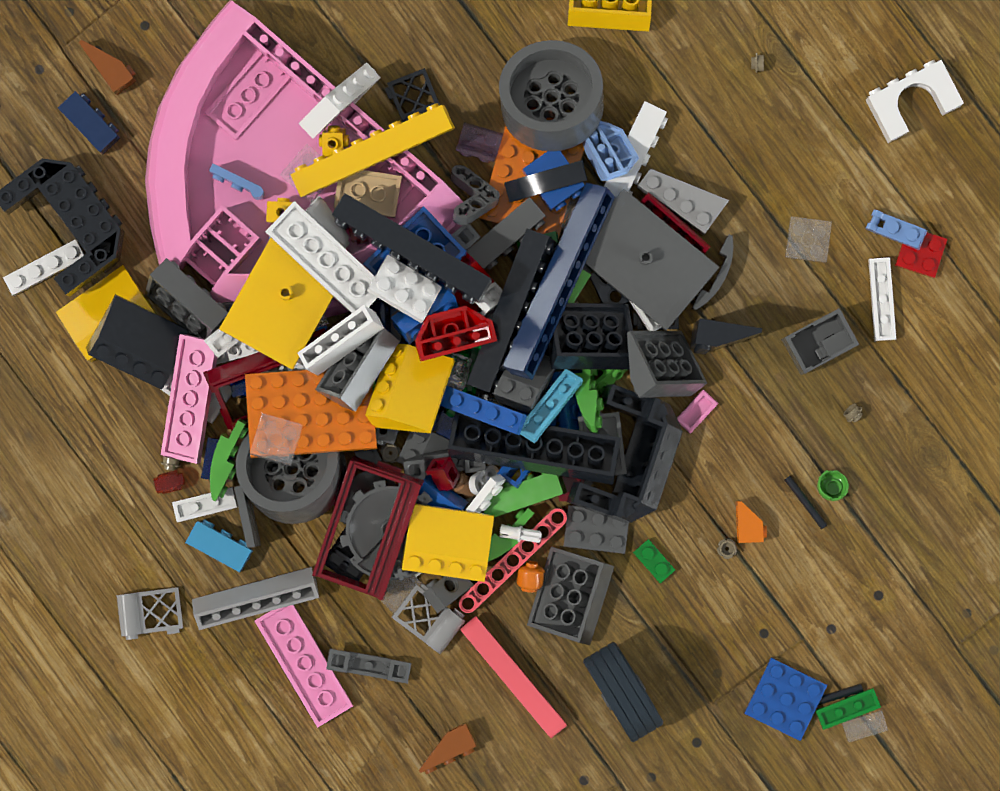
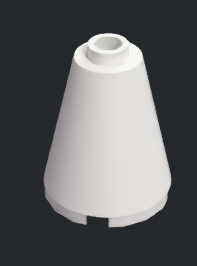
(323, 216)

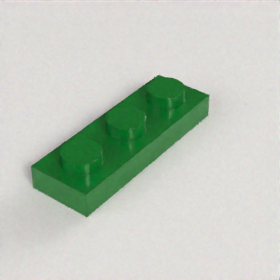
(848, 708)

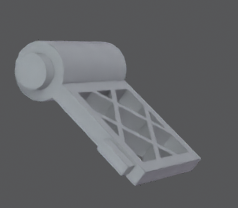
(132, 615)
(442, 629)

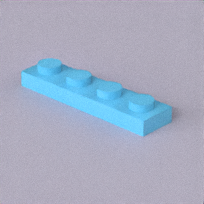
(550, 405)

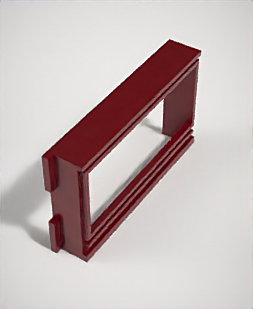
(236, 371)
(393, 533)

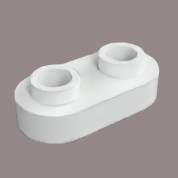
(480, 478)

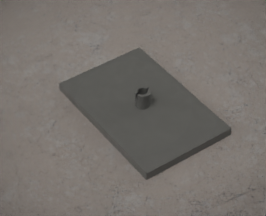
(648, 261)

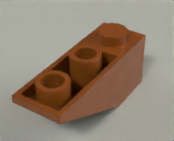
(454, 742)

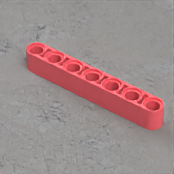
(507, 569)
(513, 677)

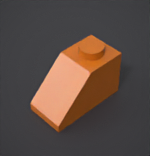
(749, 525)

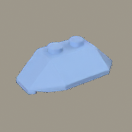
(610, 151)

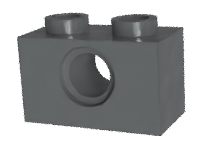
(440, 597)

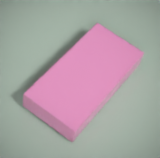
(696, 411)

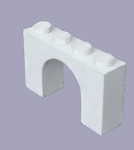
(932, 78)
(338, 99)

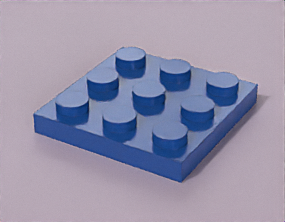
(785, 699)

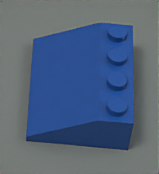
(428, 228)

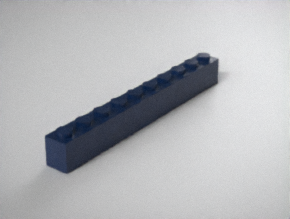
(559, 281)

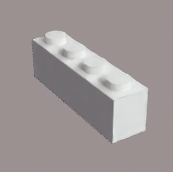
(340, 340)

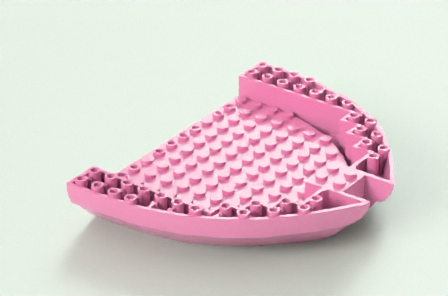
(241, 109)

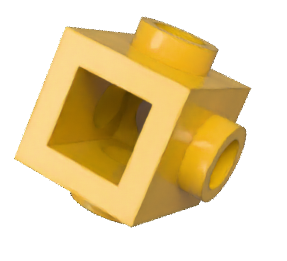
(333, 138)
(275, 208)

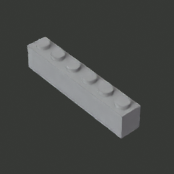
(255, 598)

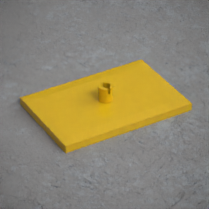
(277, 307)

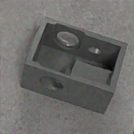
(820, 341)

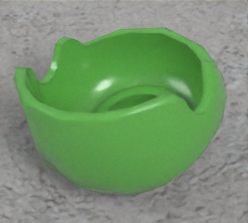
(832, 485)

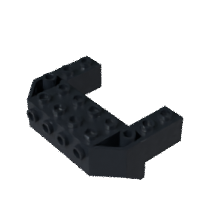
(81, 212)
(646, 456)

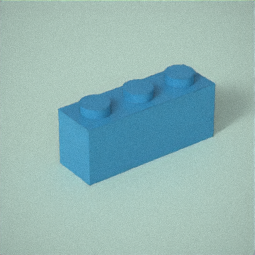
(219, 545)

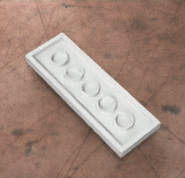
(323, 257)

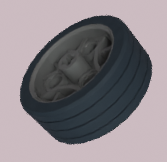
(623, 692)

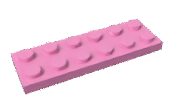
(188, 400)
(304, 664)

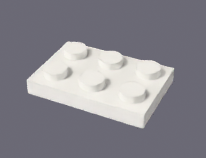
(404, 288)

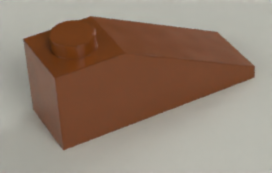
(112, 70)

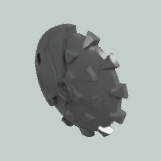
(367, 526)

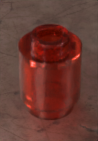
(169, 482)

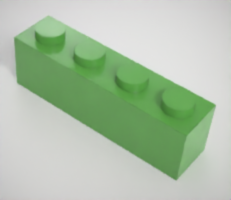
(528, 493)

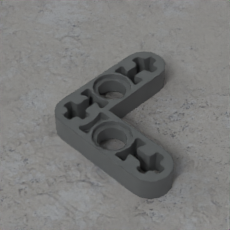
(485, 196)

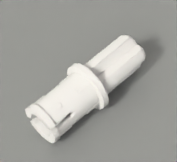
(520, 533)

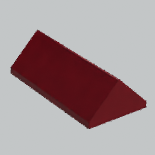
(674, 222)

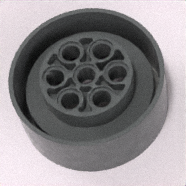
(535, 69)
(286, 504)

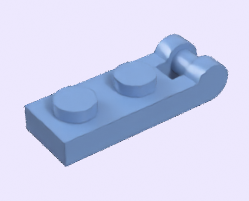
(238, 182)
(897, 230)

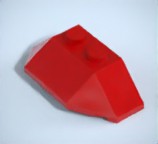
(453, 332)

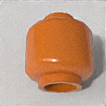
(530, 576)

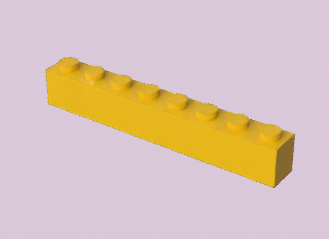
(372, 150)

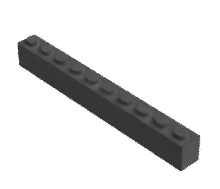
(501, 239)

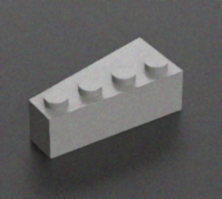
(685, 201)

